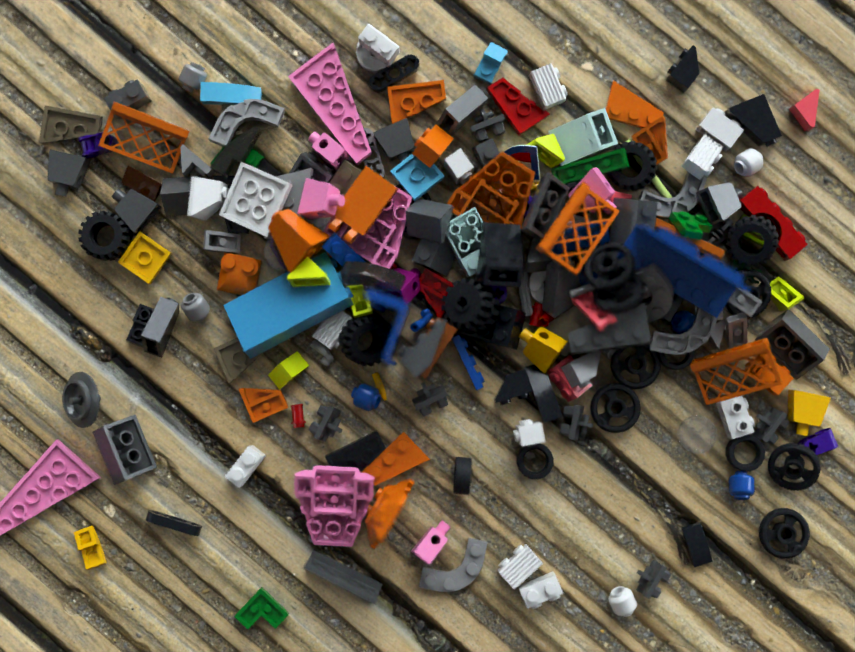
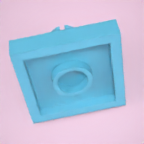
(416, 176)

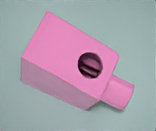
(329, 150)
(598, 185)
(319, 200)
(425, 549)

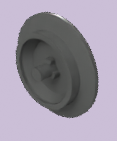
(81, 399)

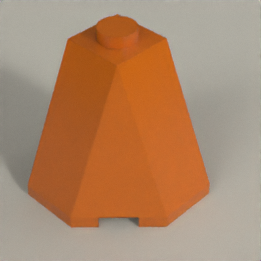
(295, 237)

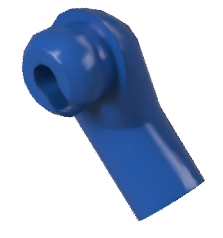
(421, 323)

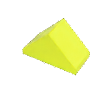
(548, 150)
(308, 274)
(784, 295)
(361, 306)
(288, 370)

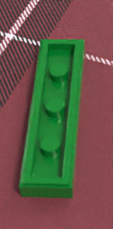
(605, 162)

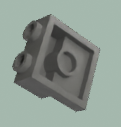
(321, 172)

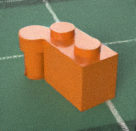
(432, 145)
(768, 376)

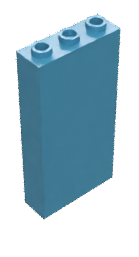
(282, 311)

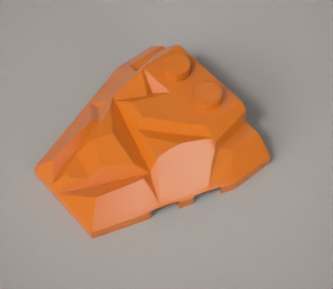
(497, 191)
(385, 510)

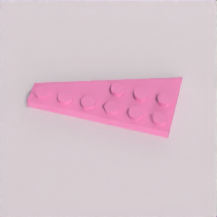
(328, 93)
(47, 482)

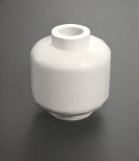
(748, 162)
(622, 601)

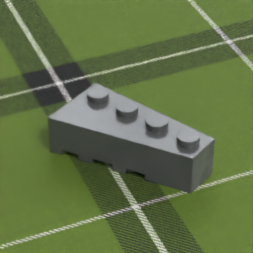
(627, 332)

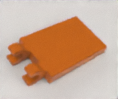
(363, 204)

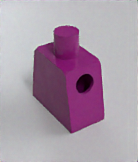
(410, 287)

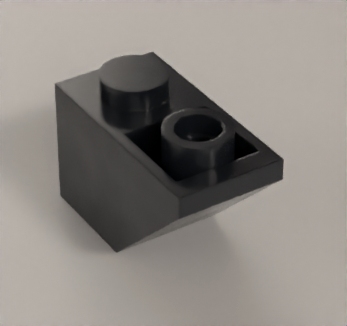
(686, 71)
(512, 386)

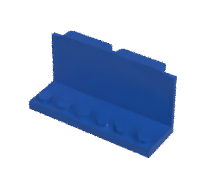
(697, 280)
(381, 302)

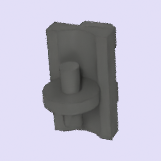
(495, 123)
(429, 395)
(328, 425)
(768, 425)
(573, 430)
(650, 579)

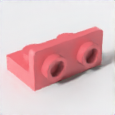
(558, 377)

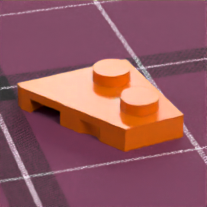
(654, 138)
(262, 402)

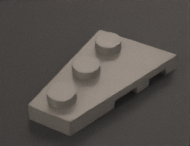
(298, 180)

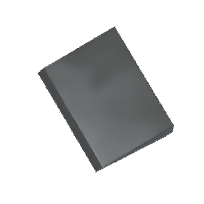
(175, 195)
(428, 220)

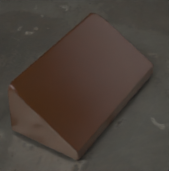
(141, 183)

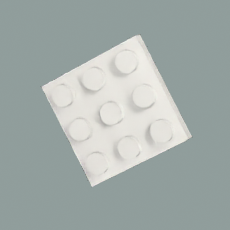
(255, 198)

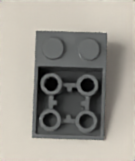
(422, 354)

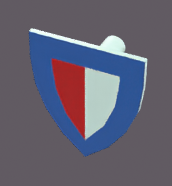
(527, 156)

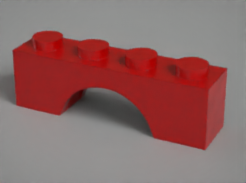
(757, 203)

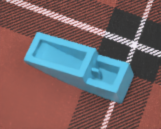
(226, 93)

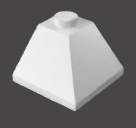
(206, 197)

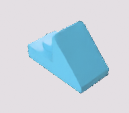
(490, 63)

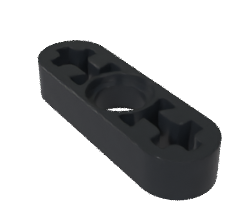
(409, 71)
(173, 523)

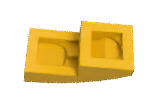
(90, 547)

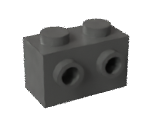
(131, 95)

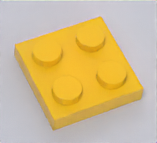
(144, 257)

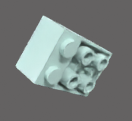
(585, 136)
(465, 238)

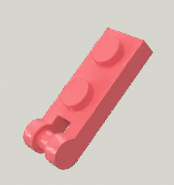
(587, 306)

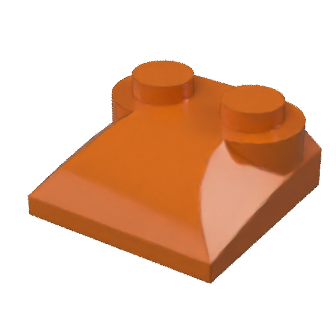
(238, 274)

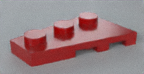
(517, 109)

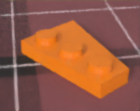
(414, 98)
(629, 108)
(396, 459)

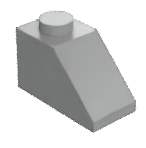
(582, 369)

